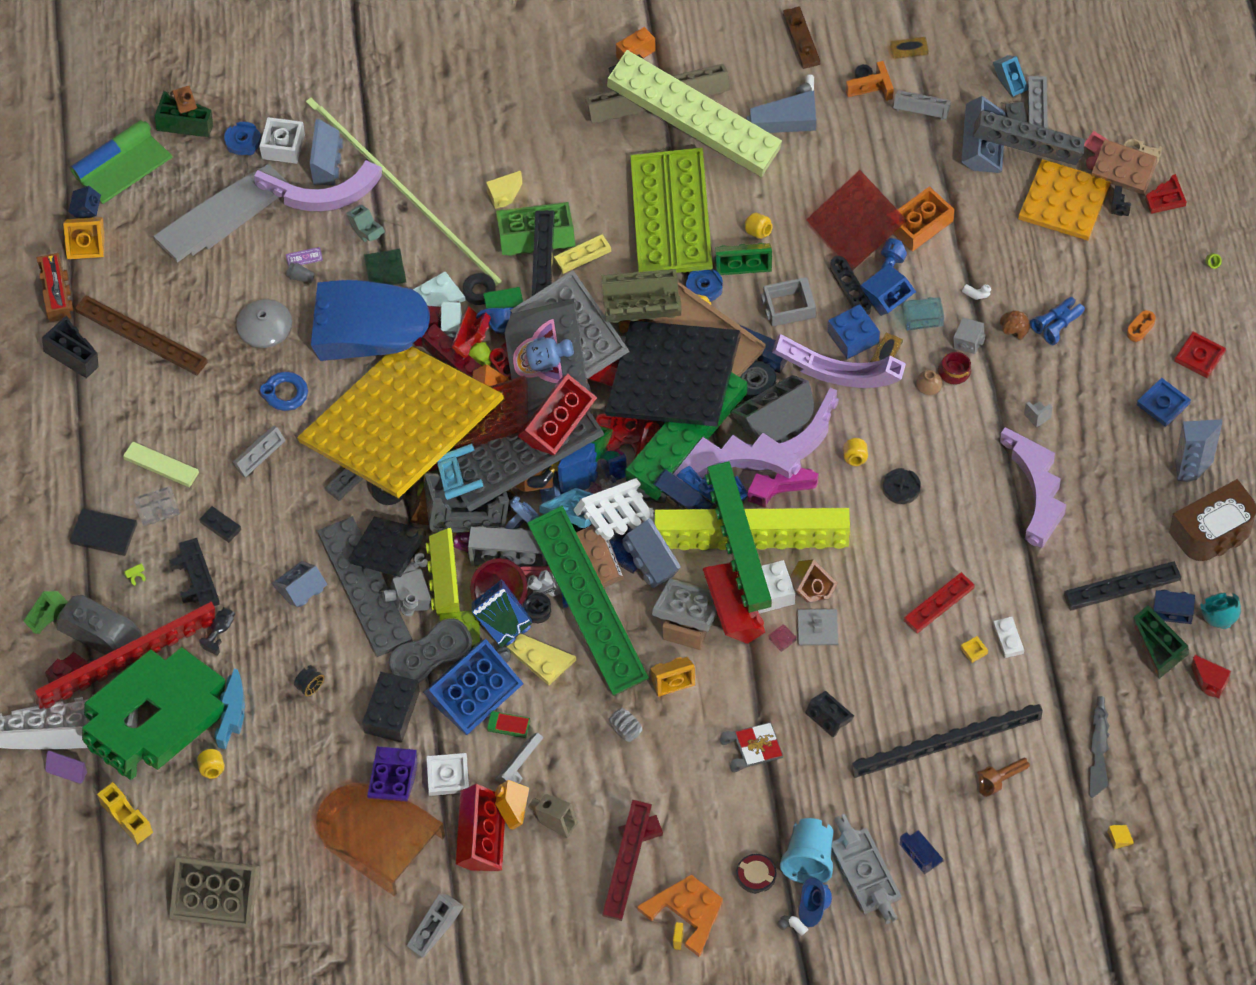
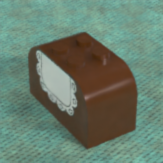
(1214, 522)

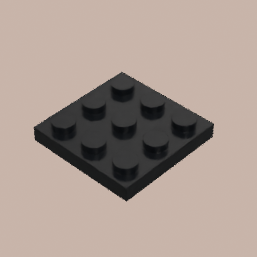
(387, 546)

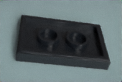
(103, 532)

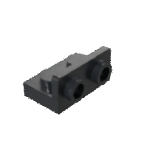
(828, 713)

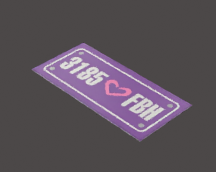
(305, 256)

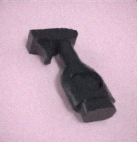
(220, 624)

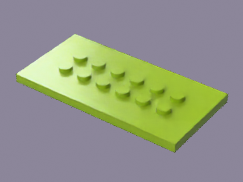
(671, 211)

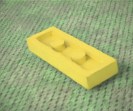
(582, 254)

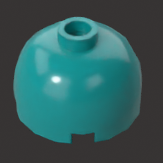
(1221, 610)

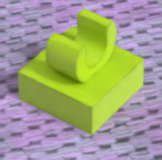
(133, 572)

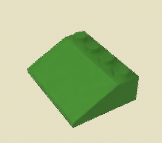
(518, 226)

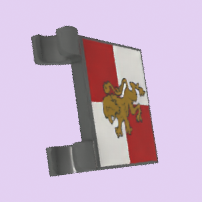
(755, 744)

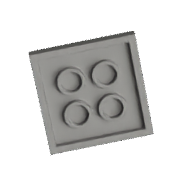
(686, 605)

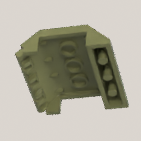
(641, 295)

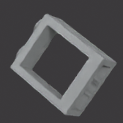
(787, 288)

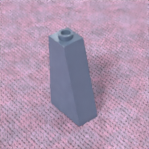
(786, 115)

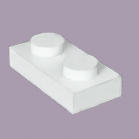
(1008, 637)

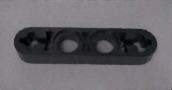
(847, 287)

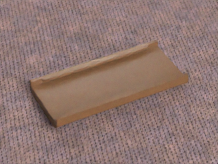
(700, 313)

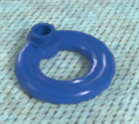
(284, 405)

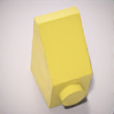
(504, 189)

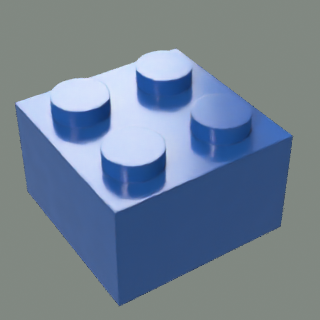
(853, 331)

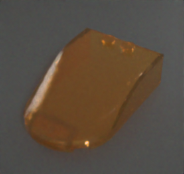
(373, 833)

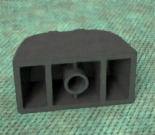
(777, 410)
(96, 625)

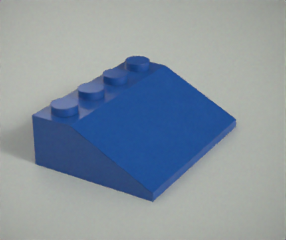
(473, 687)

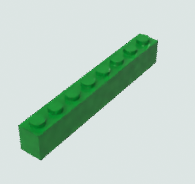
(739, 537)

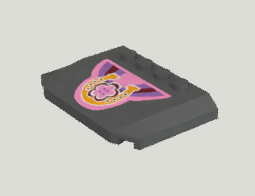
(548, 321)

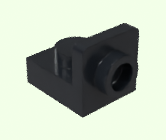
(1120, 207)

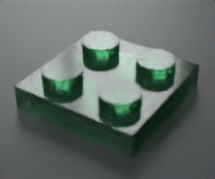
(385, 267)

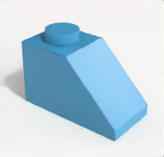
(1010, 74)

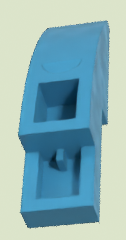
(233, 710)

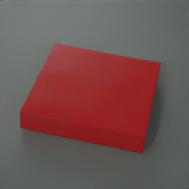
(1200, 354)

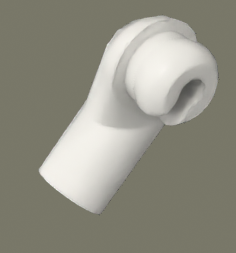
(977, 294)

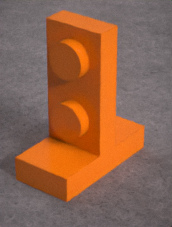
(872, 83)

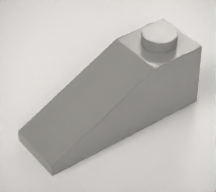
(435, 924)

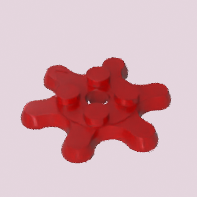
(621, 434)

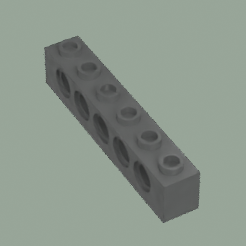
(1028, 137)

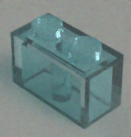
(923, 313)

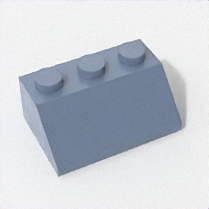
(325, 154)
(651, 553)

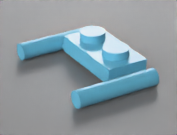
(451, 473)

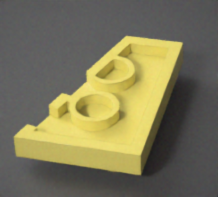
(541, 658)

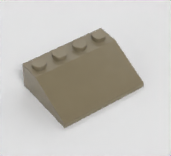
(214, 891)

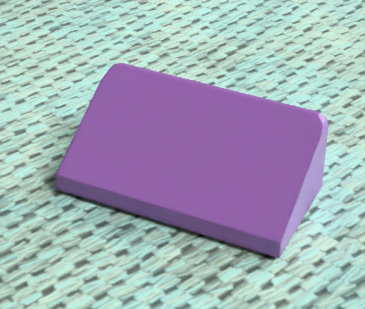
(65, 767)

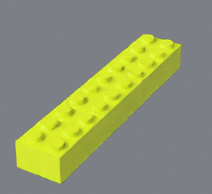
(769, 527)

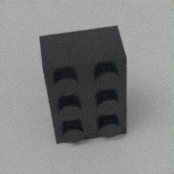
(391, 706)

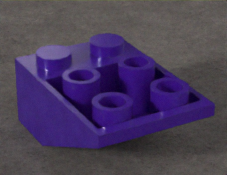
(393, 773)

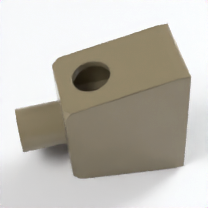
(555, 814)

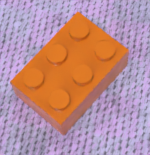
(925, 217)

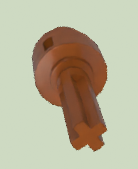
(991, 780)

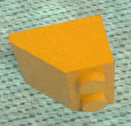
(84, 238)
(673, 676)

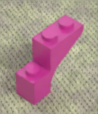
(765, 487)

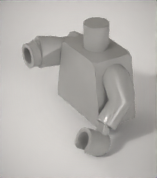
(410, 589)

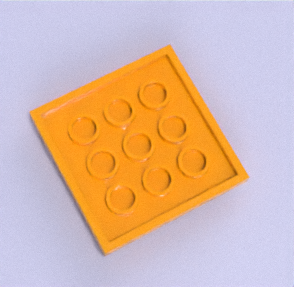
(1064, 200)

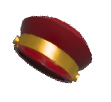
(955, 368)

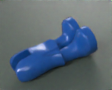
(1060, 315)

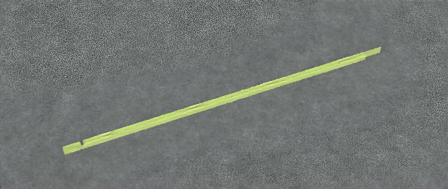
(405, 191)

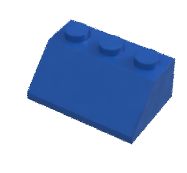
(578, 469)

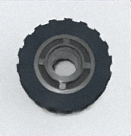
(759, 373)

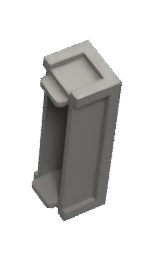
(922, 104)

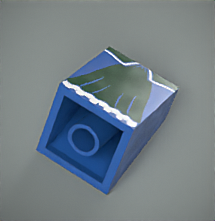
(501, 614)

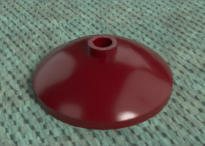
(495, 570)

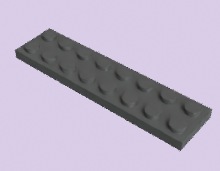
(364, 589)

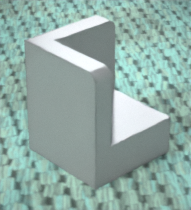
(1038, 413)

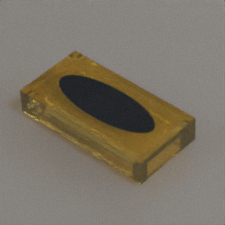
(909, 47)
(888, 347)

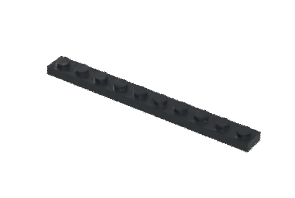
(948, 740)

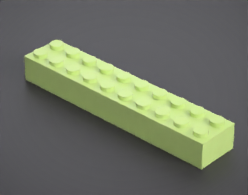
(694, 113)

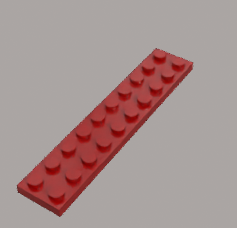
(118, 659)

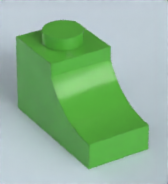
(45, 610)

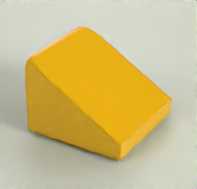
(1120, 836)

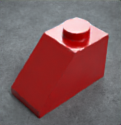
(1210, 676)

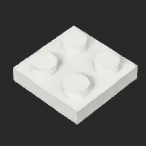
(447, 774)

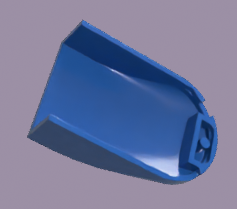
(366, 319)

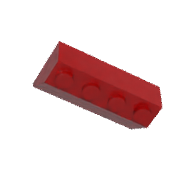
(557, 416)
(727, 599)
(479, 830)

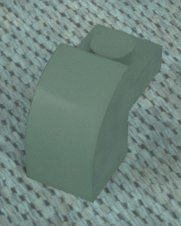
(364, 224)

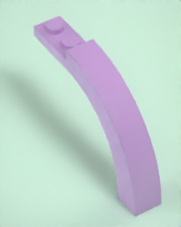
(323, 199)
(839, 372)
(814, 434)

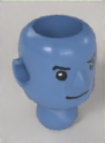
(546, 353)

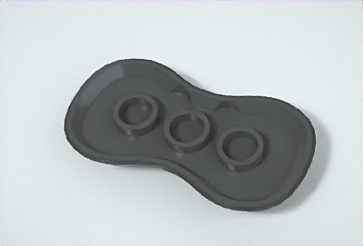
(444, 643)

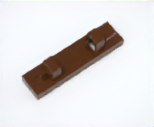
(801, 37)

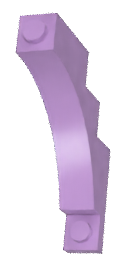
(764, 454)
(1035, 463)

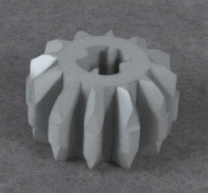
(625, 724)

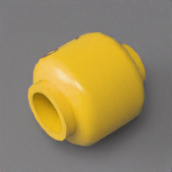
(758, 225)
(855, 451)
(210, 763)

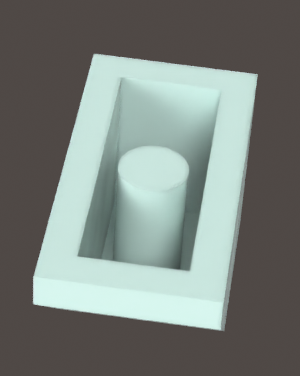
(450, 318)

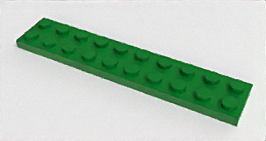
(588, 600)

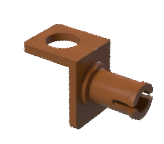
(184, 99)

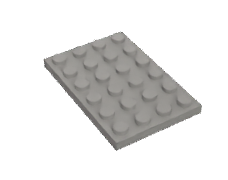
(598, 338)

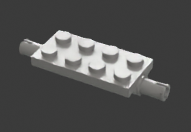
(865, 870)

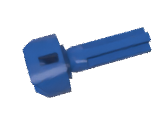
(893, 255)

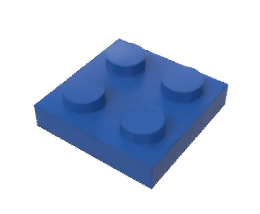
(1163, 402)

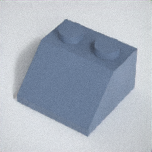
(300, 583)

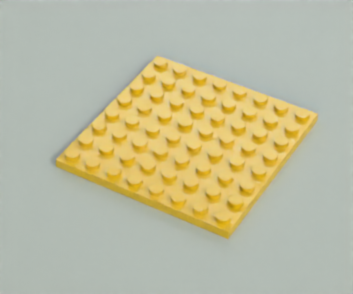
(400, 419)

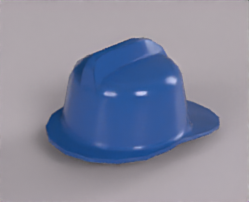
(499, 318)
(814, 900)

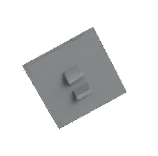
(817, 627)

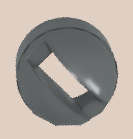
(504, 653)

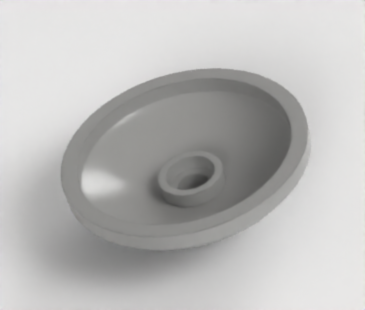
(266, 330)

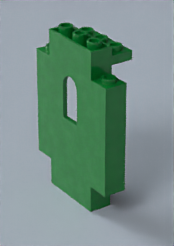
(177, 686)

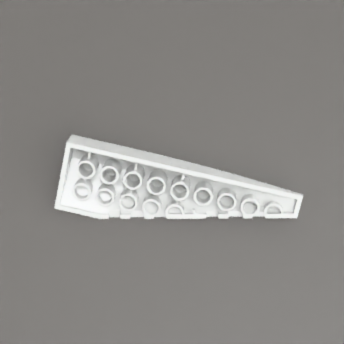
(49, 728)

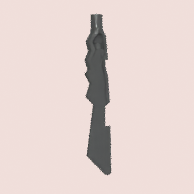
(1098, 773)

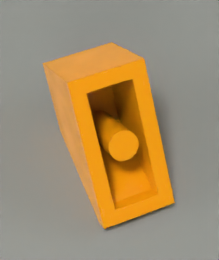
(511, 802)

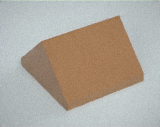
(683, 634)

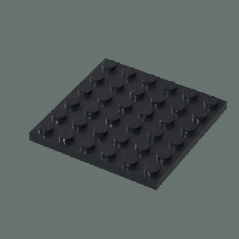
(673, 373)

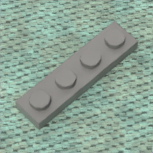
(1037, 100)

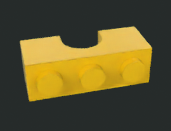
(121, 811)

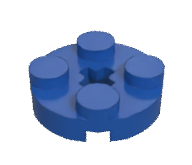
(244, 147)
(709, 277)

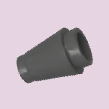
(299, 273)

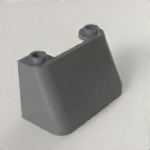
(455, 514)

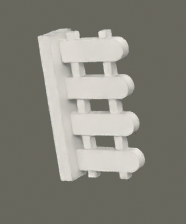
(606, 503)

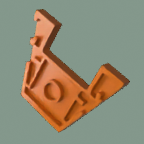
(692, 903)

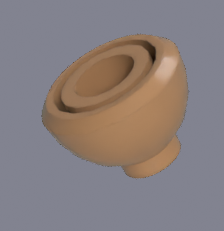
(929, 382)

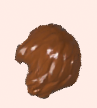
(1015, 322)

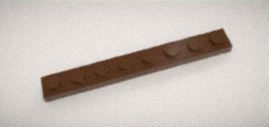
(141, 335)

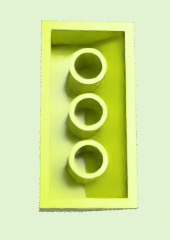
(444, 572)

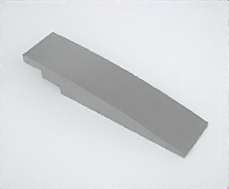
(216, 217)

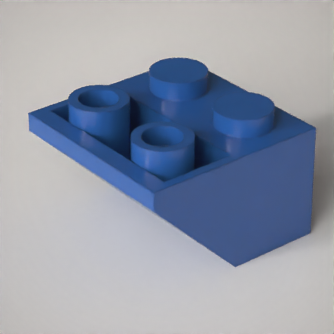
(887, 289)

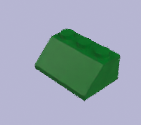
(743, 259)

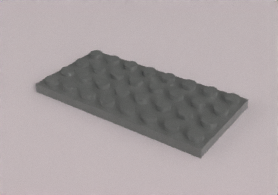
(511, 460)

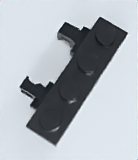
(193, 561)

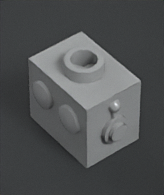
(969, 335)

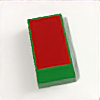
(508, 724)

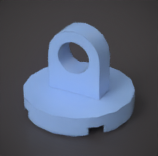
(524, 513)

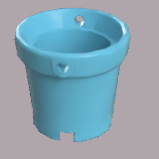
(808, 852)

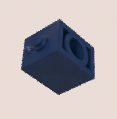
(84, 203)

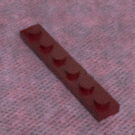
(627, 860)

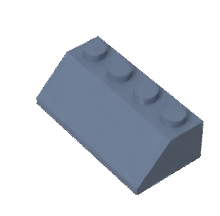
(979, 153)
(1196, 448)

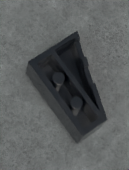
(70, 348)

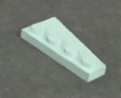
(440, 290)

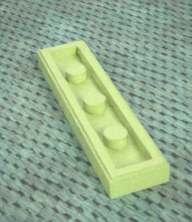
(161, 464)

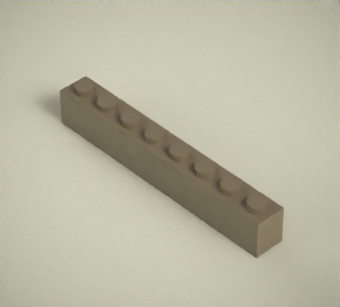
(614, 105)

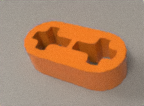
(1143, 328)

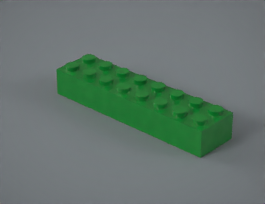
(676, 441)

